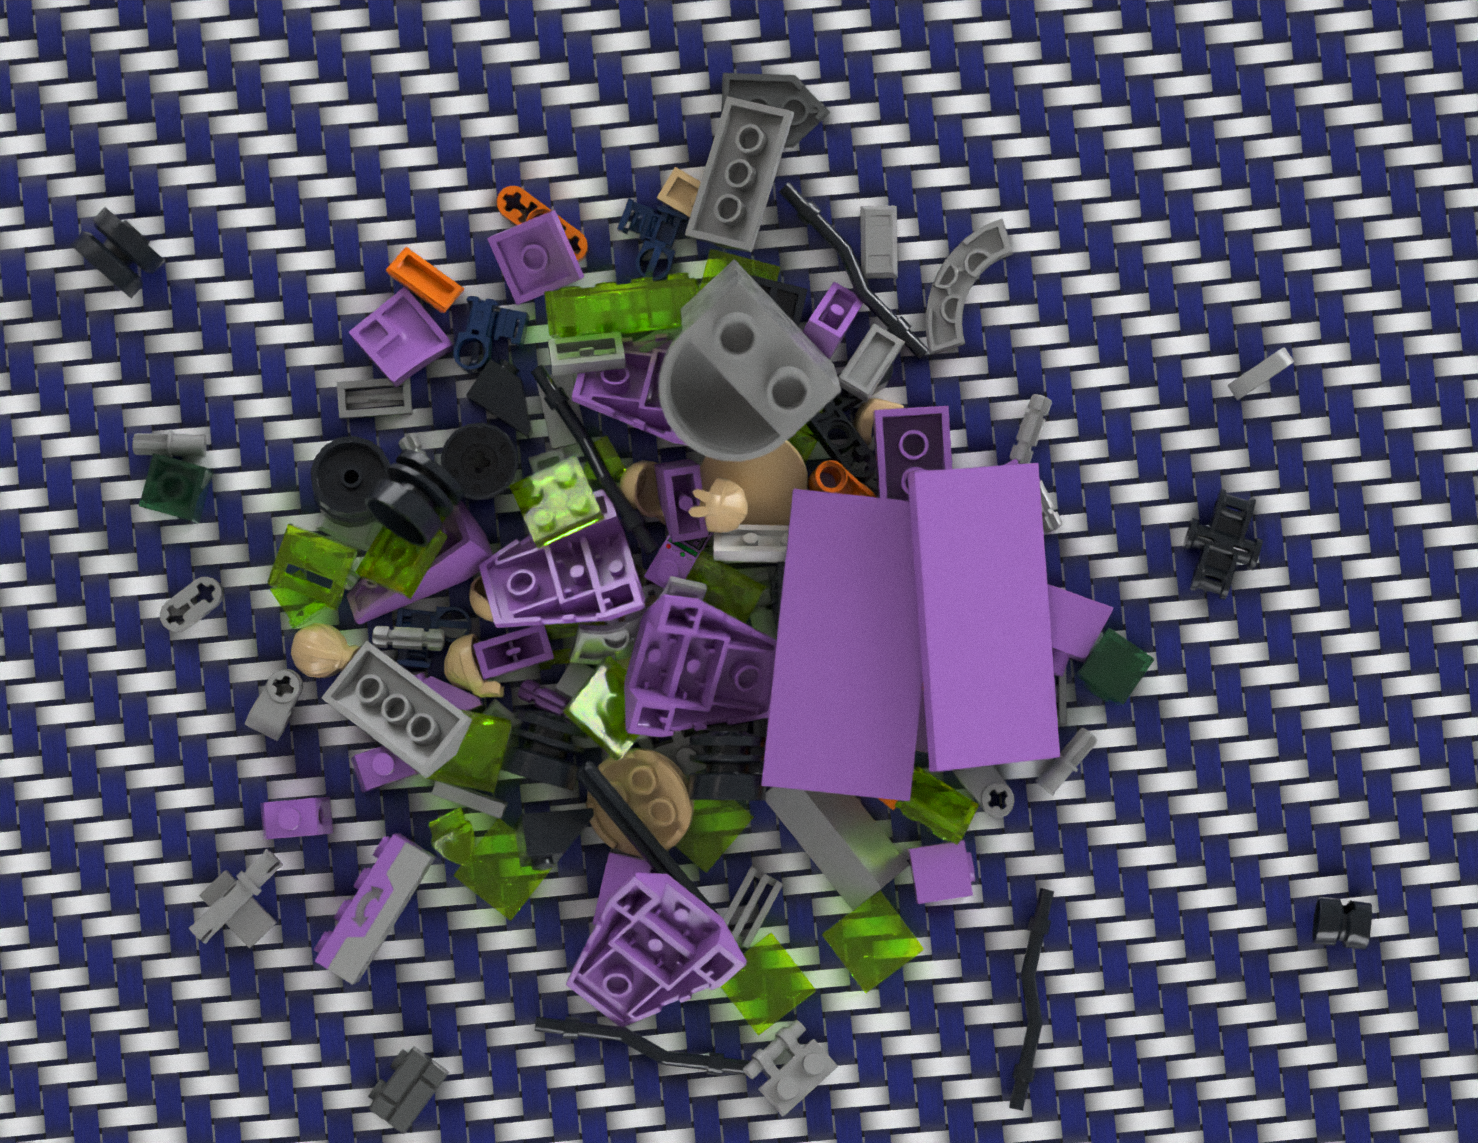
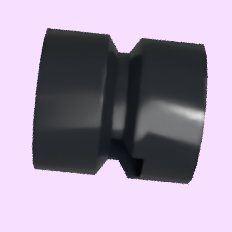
(1342, 923)

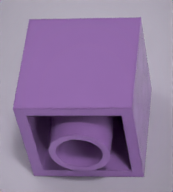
(941, 872)

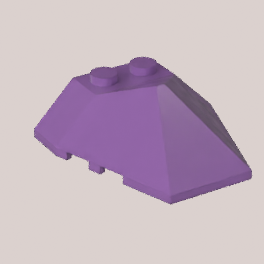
(630, 392)
(566, 581)
(696, 669)
(652, 950)

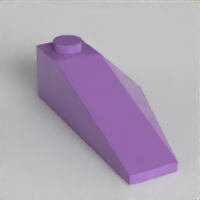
(454, 563)

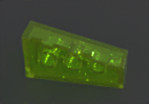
(619, 308)

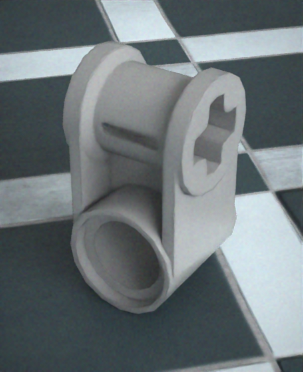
(271, 709)
(981, 783)

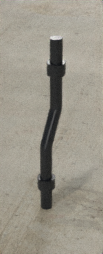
(810, 214)
(631, 519)
(1038, 927)
(572, 1028)

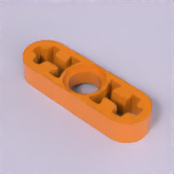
(526, 201)

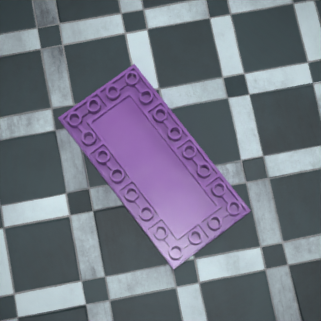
(983, 616)
(846, 650)

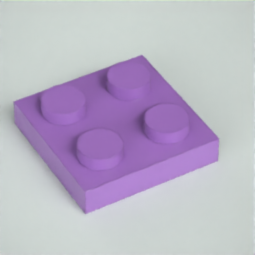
(535, 257)

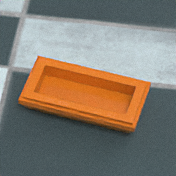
(424, 280)

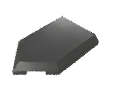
(779, 92)

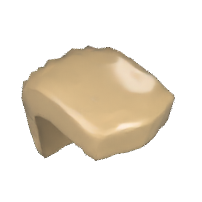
(864, 416)

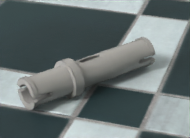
(232, 900)

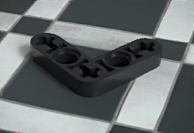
(834, 418)

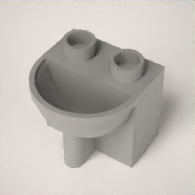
(741, 372)

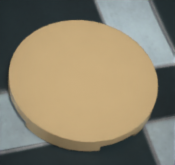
(765, 482)
(653, 790)

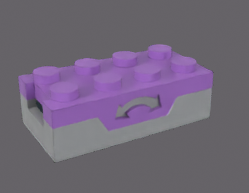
(375, 908)

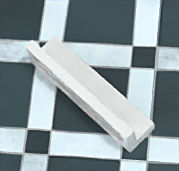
(752, 544)

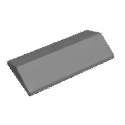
(739, 174)
(398, 710)
(839, 840)

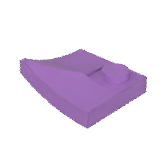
(401, 337)

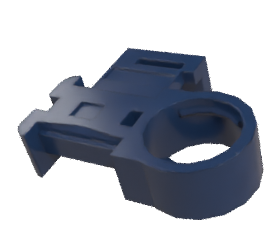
(658, 228)
(488, 324)
(428, 620)

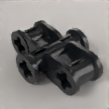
(1226, 531)

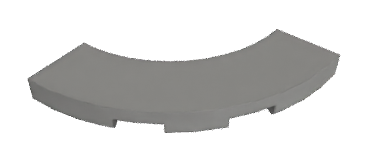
(955, 280)
(618, 639)

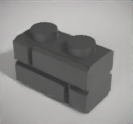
(407, 1089)

